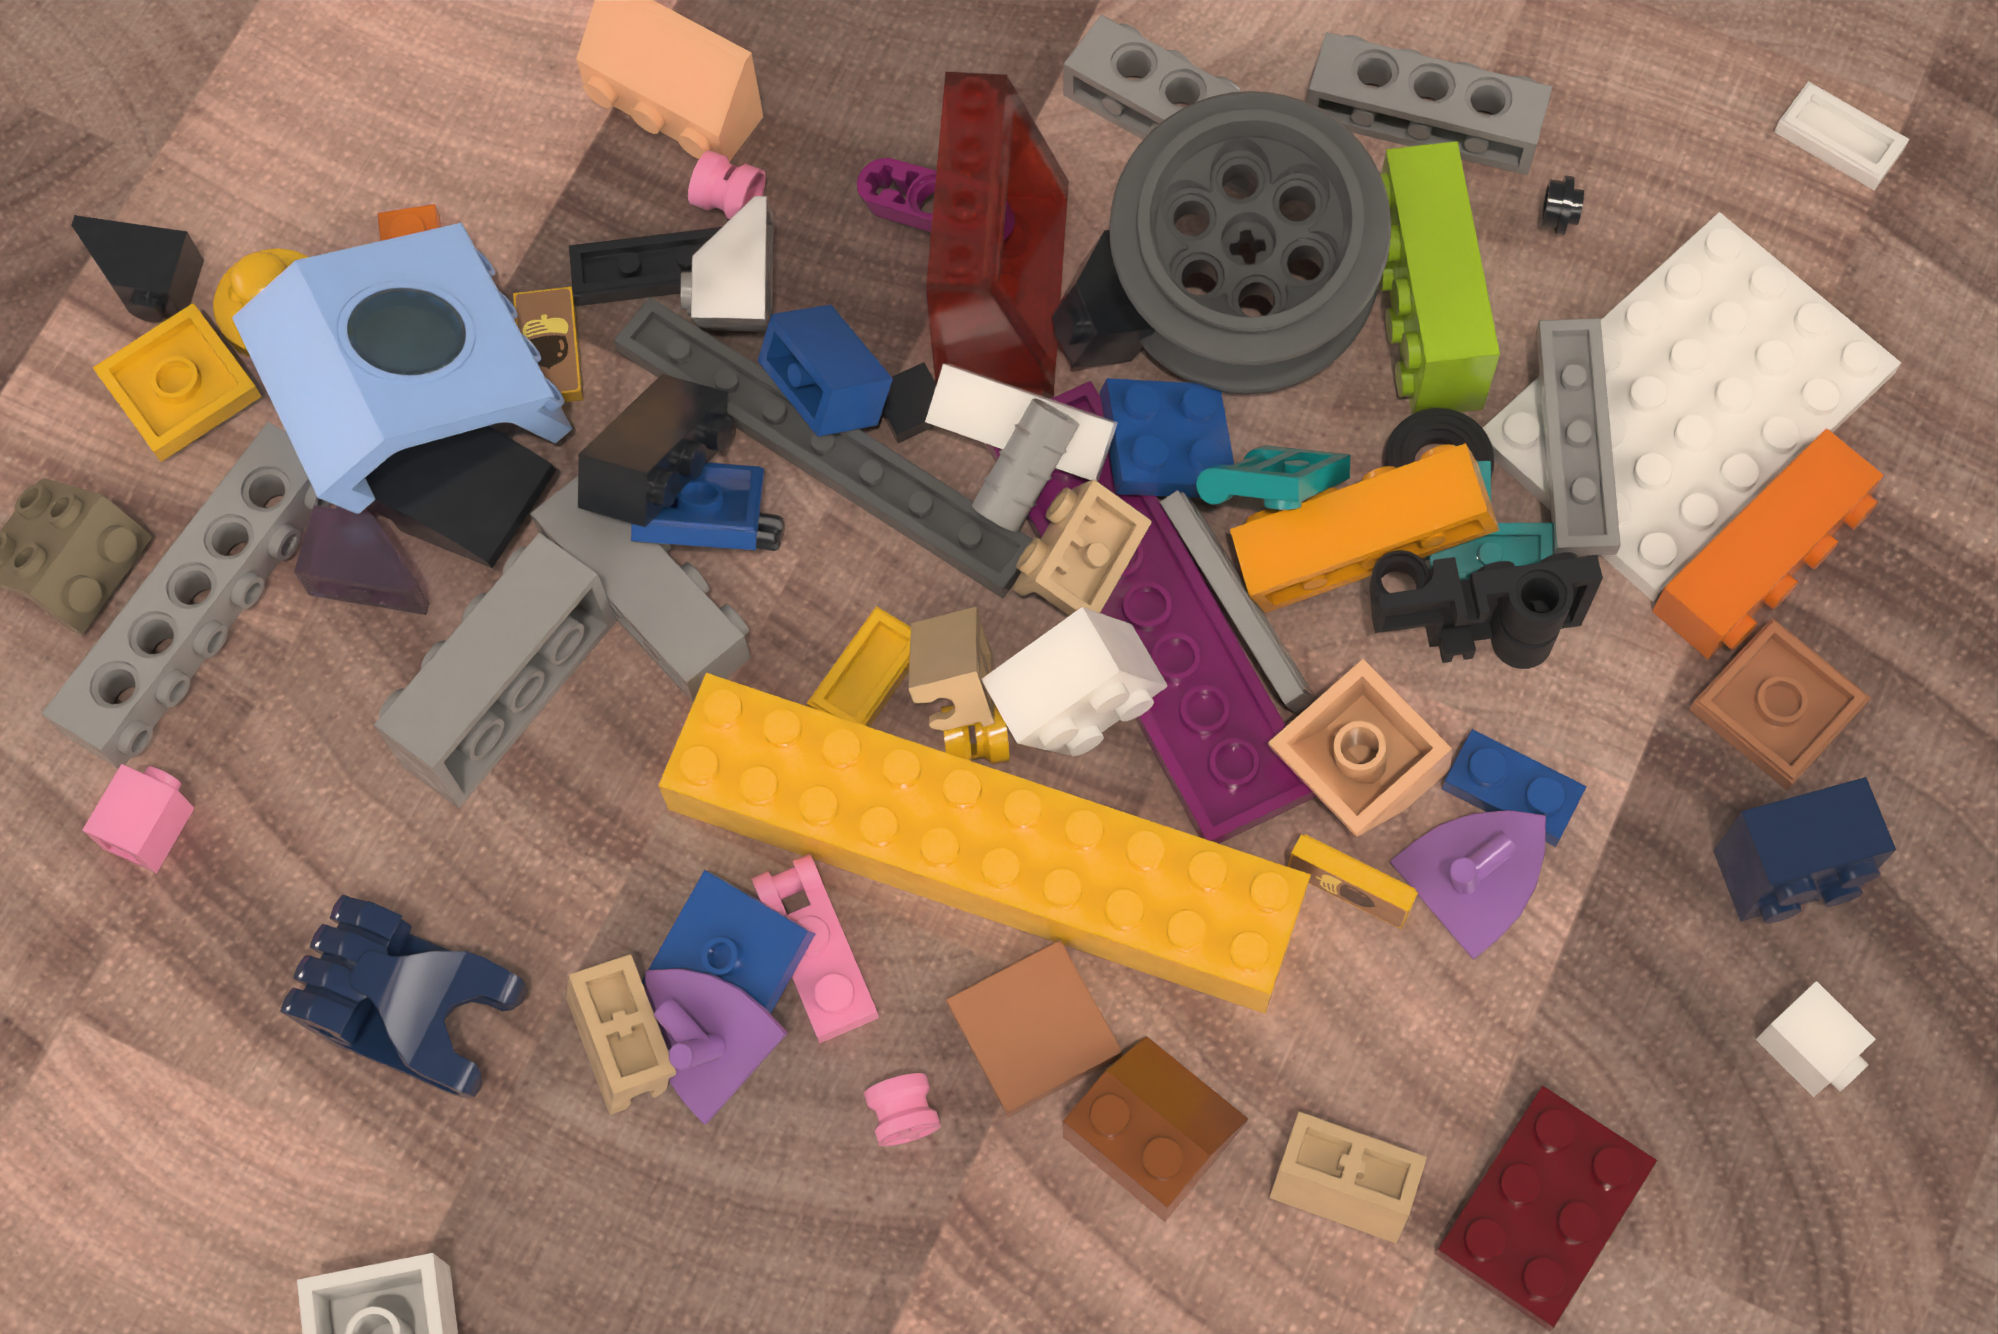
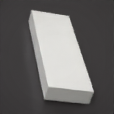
(990, 409)

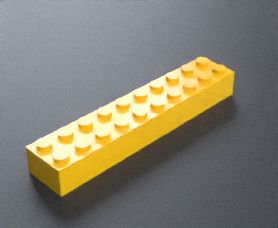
(985, 842)

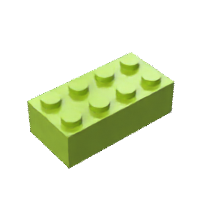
(1436, 282)

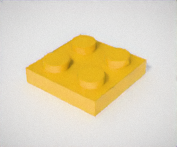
(177, 382)

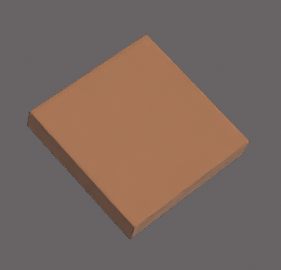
(1779, 704)
(1034, 1028)

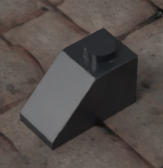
(146, 265)
(1095, 314)

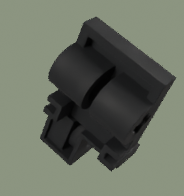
(1500, 602)

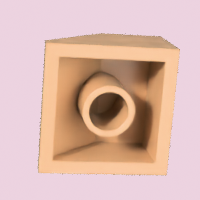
(1363, 750)

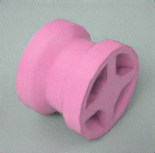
(902, 1109)

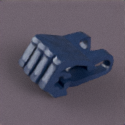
(390, 993)

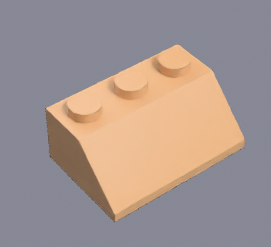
(670, 75)

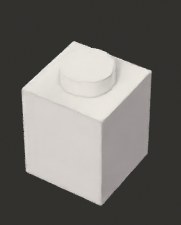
(1817, 1041)

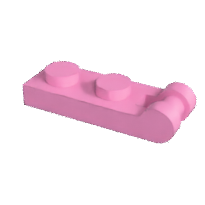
(827, 973)

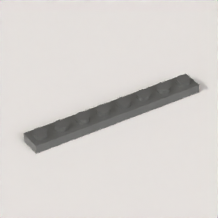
(844, 461)

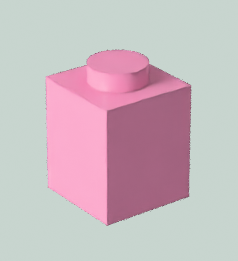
(140, 816)

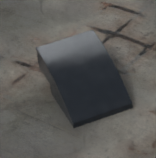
(461, 491)

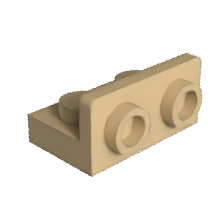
(1081, 549)

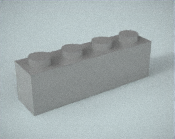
(650, 593)

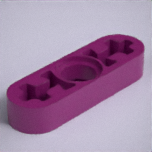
(911, 180)

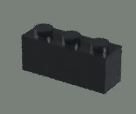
(653, 450)

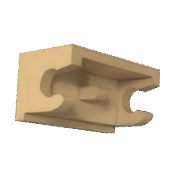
(948, 662)
(619, 1032)
(1348, 1177)

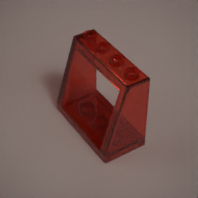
(986, 294)

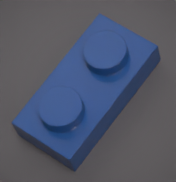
(1504, 779)

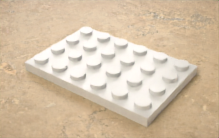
(1711, 393)

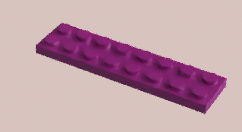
(1215, 713)

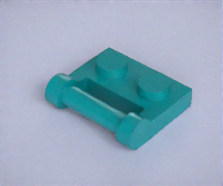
(1276, 474)

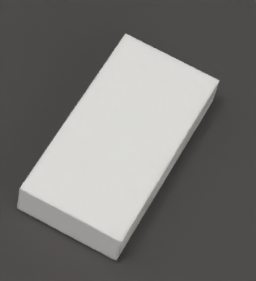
(1841, 135)

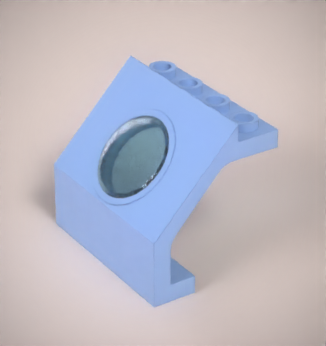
(390, 354)

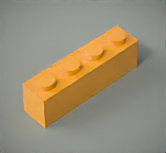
(1347, 530)

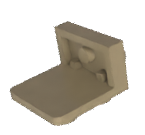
(68, 550)

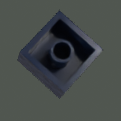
(1804, 851)

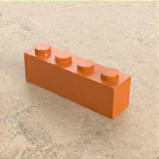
(1767, 544)

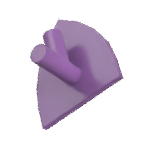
(1477, 873)
(711, 1035)

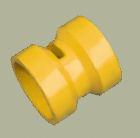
(990, 740)

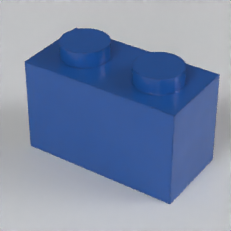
(824, 370)

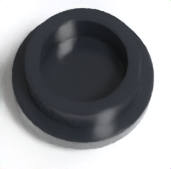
(1562, 204)

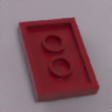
(1546, 1208)

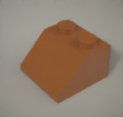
(1152, 1126)

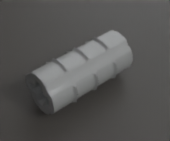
(1025, 465)

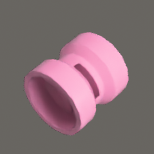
(723, 185)

